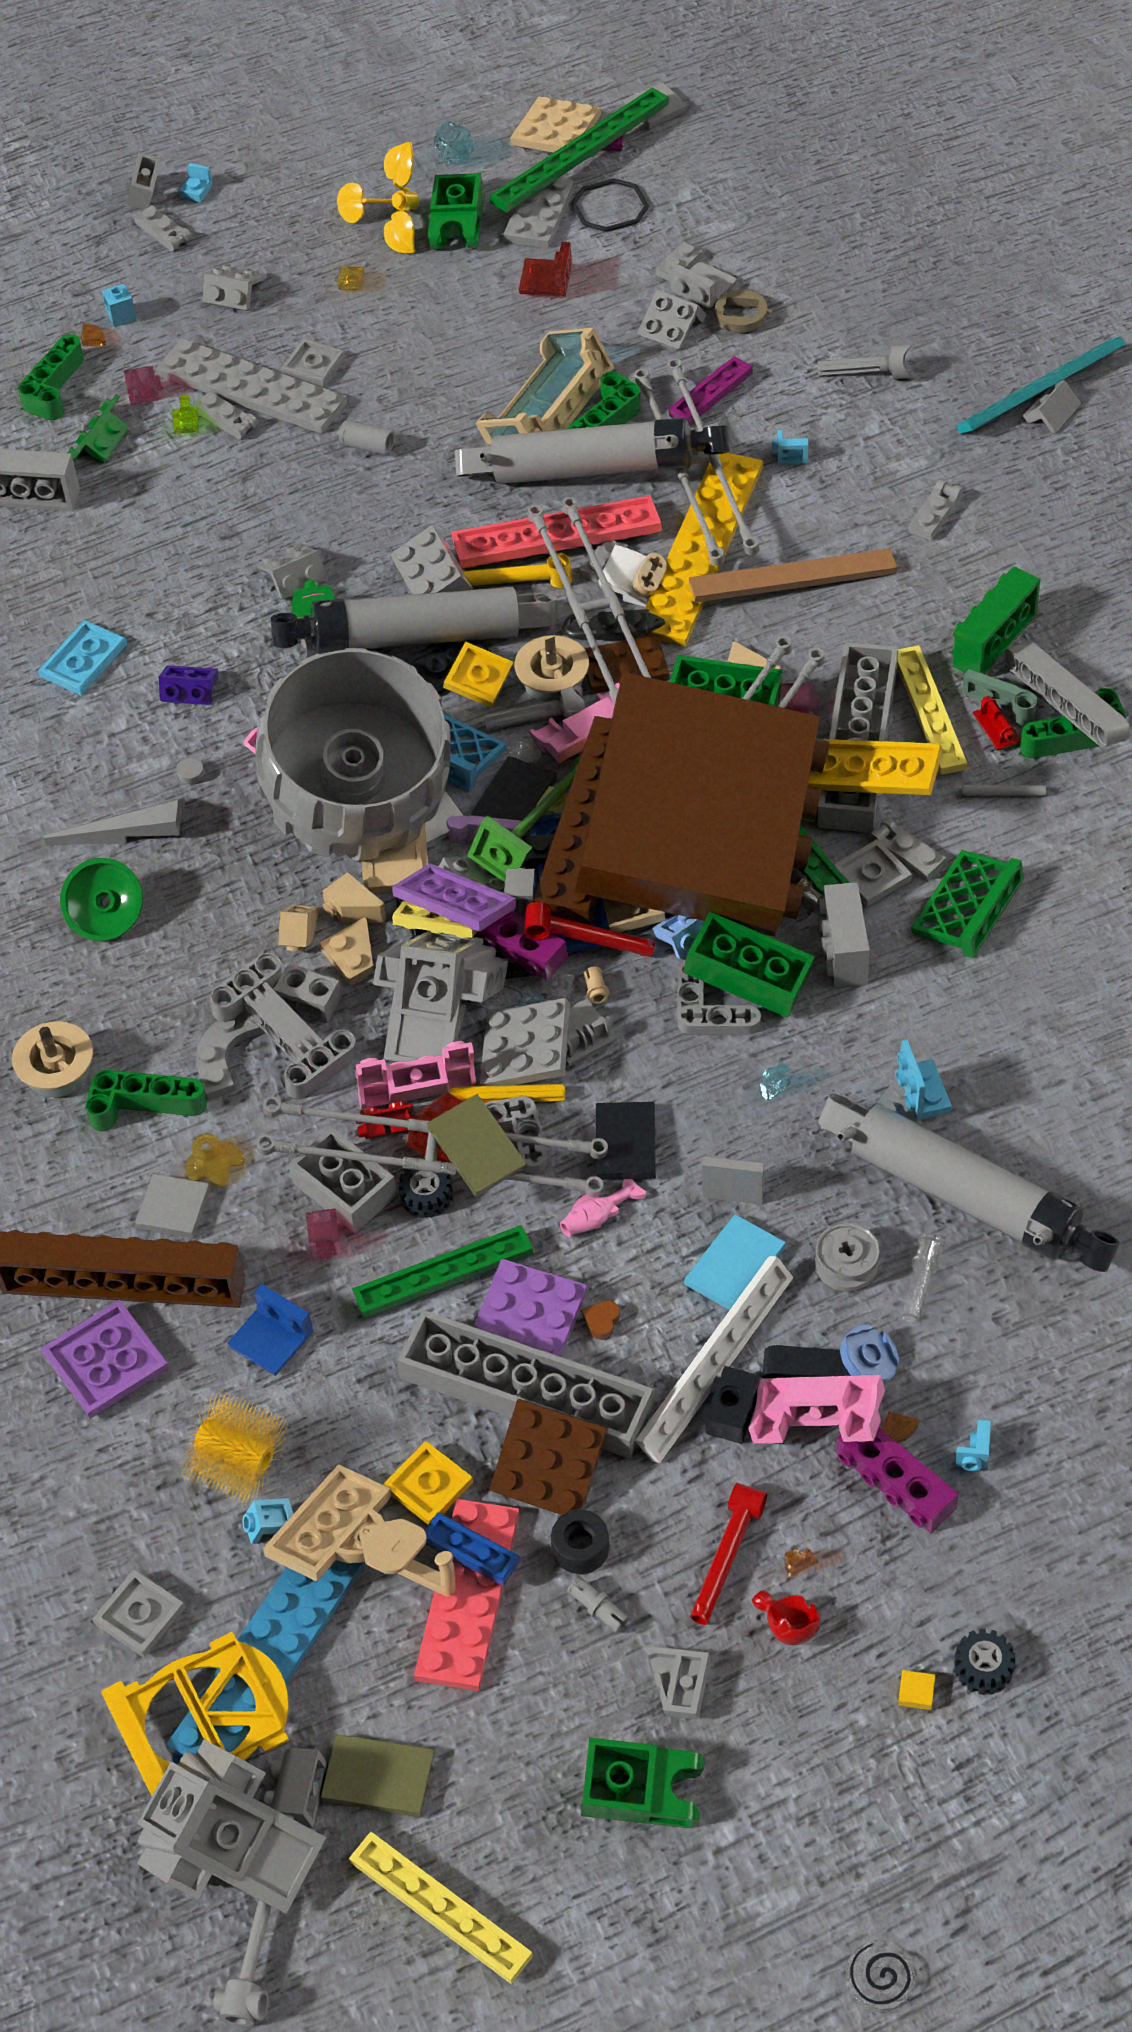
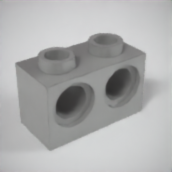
(309, 992)

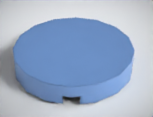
(869, 1352)

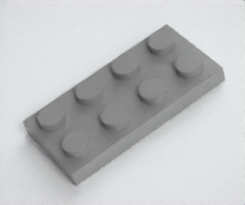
(539, 216)

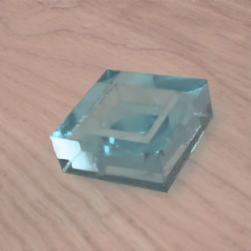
(774, 1081)

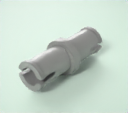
(598, 1604)

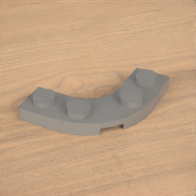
(214, 1050)

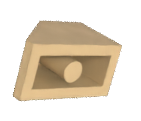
(352, 901)
(297, 926)

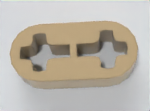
(653, 577)

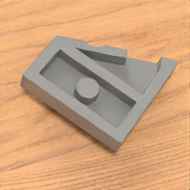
(680, 1679)

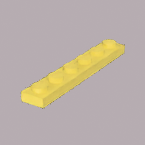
(930, 708)
(441, 1907)

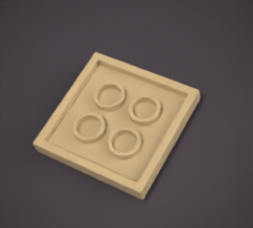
(554, 124)

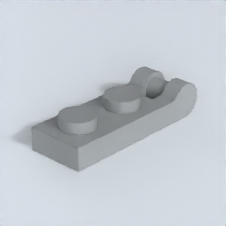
(162, 228)
(225, 415)
(935, 510)
(908, 849)

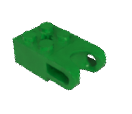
(456, 209)
(646, 1784)

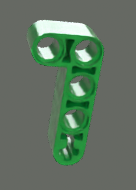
(41, 387)
(617, 406)
(1059, 734)
(116, 1091)

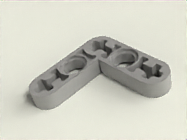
(698, 1010)
(521, 1123)

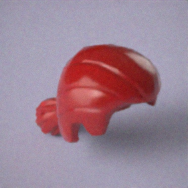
(789, 1617)

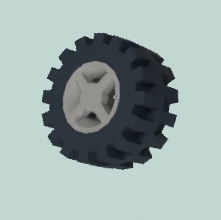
(415, 1201)
(980, 1650)

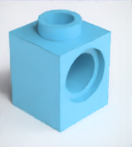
(119, 305)

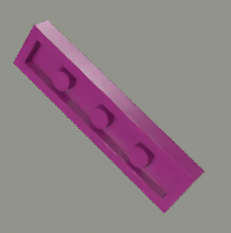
(713, 389)

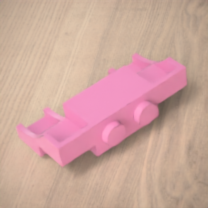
(571, 739)
(415, 1079)

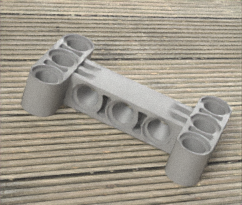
(283, 1025)

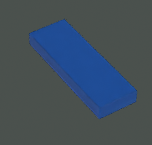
(471, 1549)

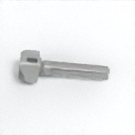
(894, 362)
(568, 705)

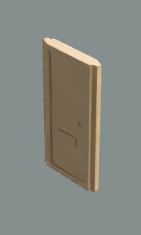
(394, 865)

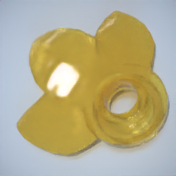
(213, 1163)

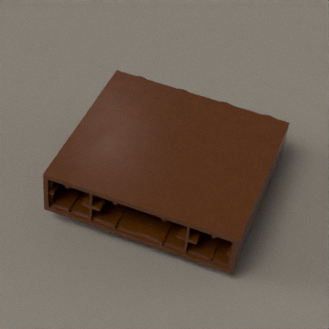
(702, 805)

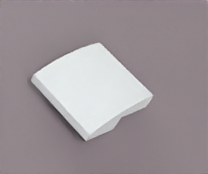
(621, 571)

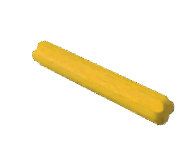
(536, 1092)

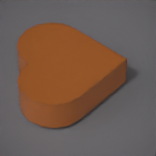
(601, 1318)

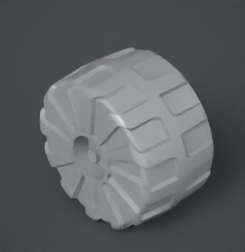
(359, 712)

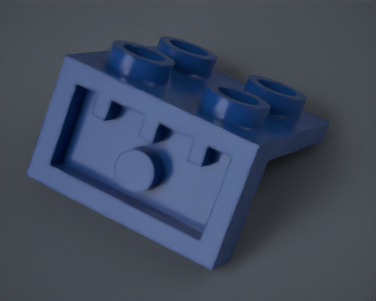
(272, 1331)

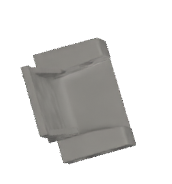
(429, 985)
(211, 1825)

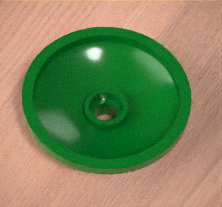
(88, 887)

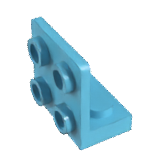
(922, 1084)

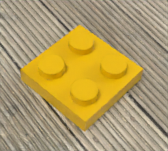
(478, 674)
(428, 1483)

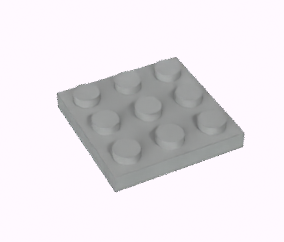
(525, 1043)

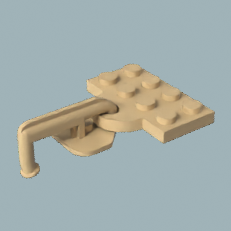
(344, 1525)

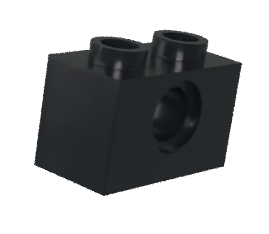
(731, 1421)

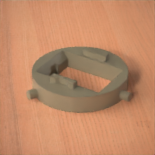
(741, 299)

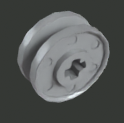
(847, 1257)

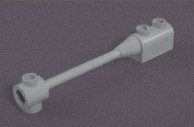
(296, 1796)

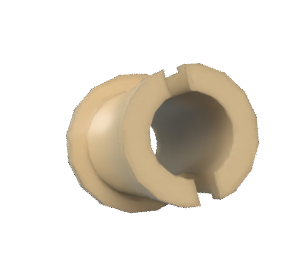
(597, 991)

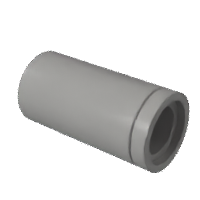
(366, 437)

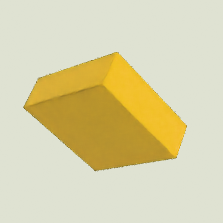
(916, 1690)

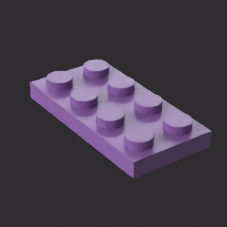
(454, 897)

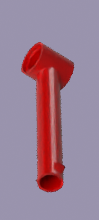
(540, 924)
(745, 1504)

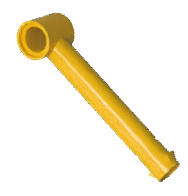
(522, 573)

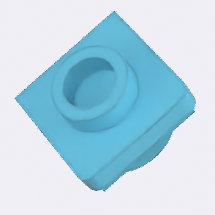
(197, 183)
(790, 450)
(977, 1455)
(266, 1517)

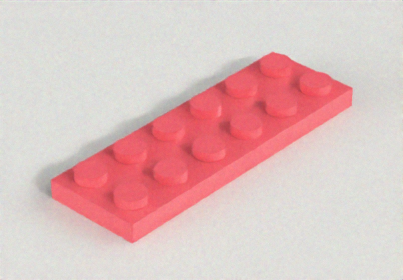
(463, 1623)

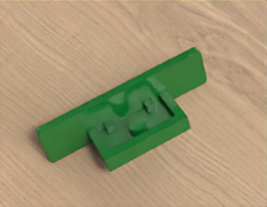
(103, 434)

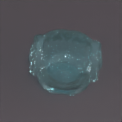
(453, 142)

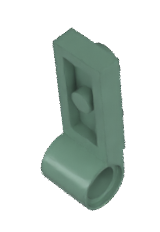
(1008, 696)

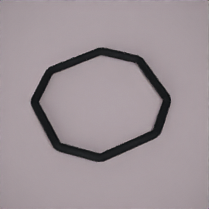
(603, 183)

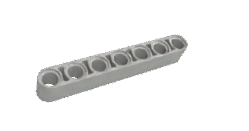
(1067, 694)

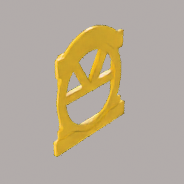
(266, 1723)

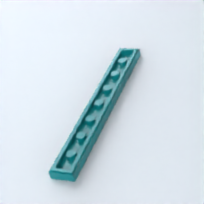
(1040, 384)

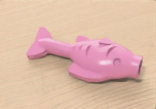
(591, 1212)

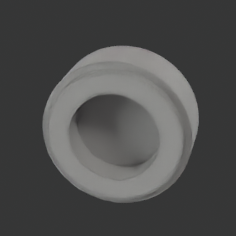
(190, 771)

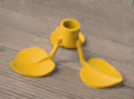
(400, 230)

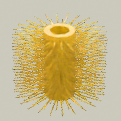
(234, 1447)

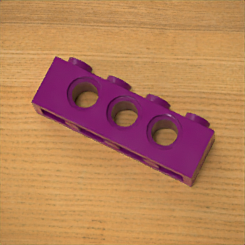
(537, 956)
(915, 1477)

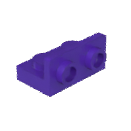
(187, 684)

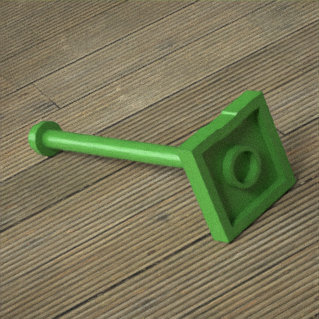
(499, 848)

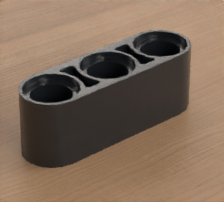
(802, 1362)

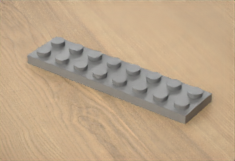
(252, 386)

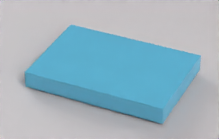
(82, 657)
(732, 1261)

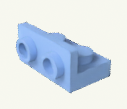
(679, 932)

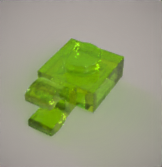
(186, 418)

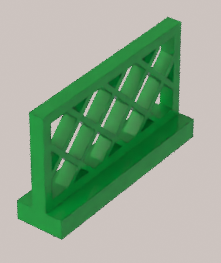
(991, 907)

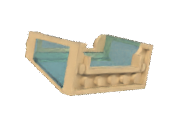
(556, 388)

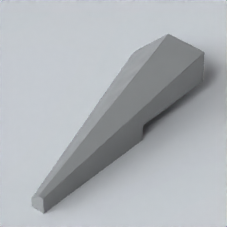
(153, 820)

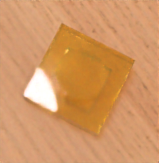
(350, 278)

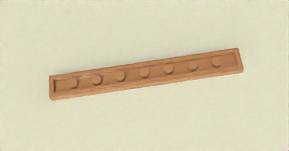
(792, 575)

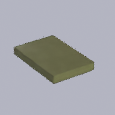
(476, 1145)
(378, 1775)

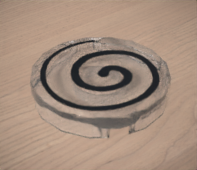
(880, 1976)

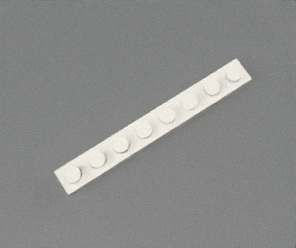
(717, 1352)

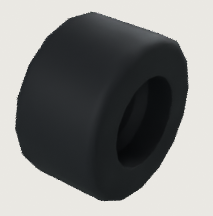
(580, 1560)

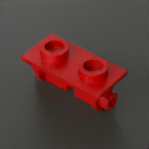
(996, 724)
(396, 1110)

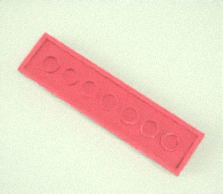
(521, 538)

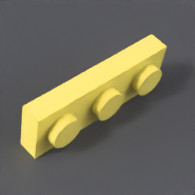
(415, 917)

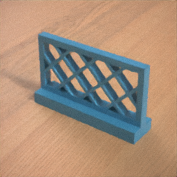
(461, 771)

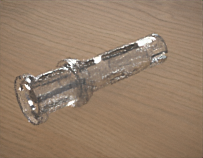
(924, 1266)

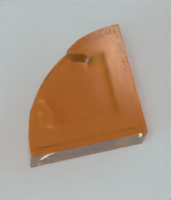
(92, 335)
(900, 1426)
(799, 1561)

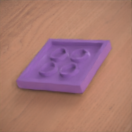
(531, 1307)
(104, 1359)

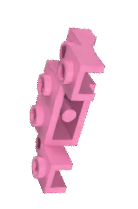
(817, 1401)

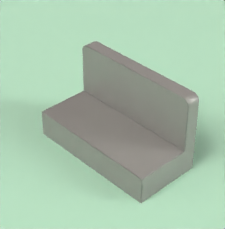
(1054, 406)

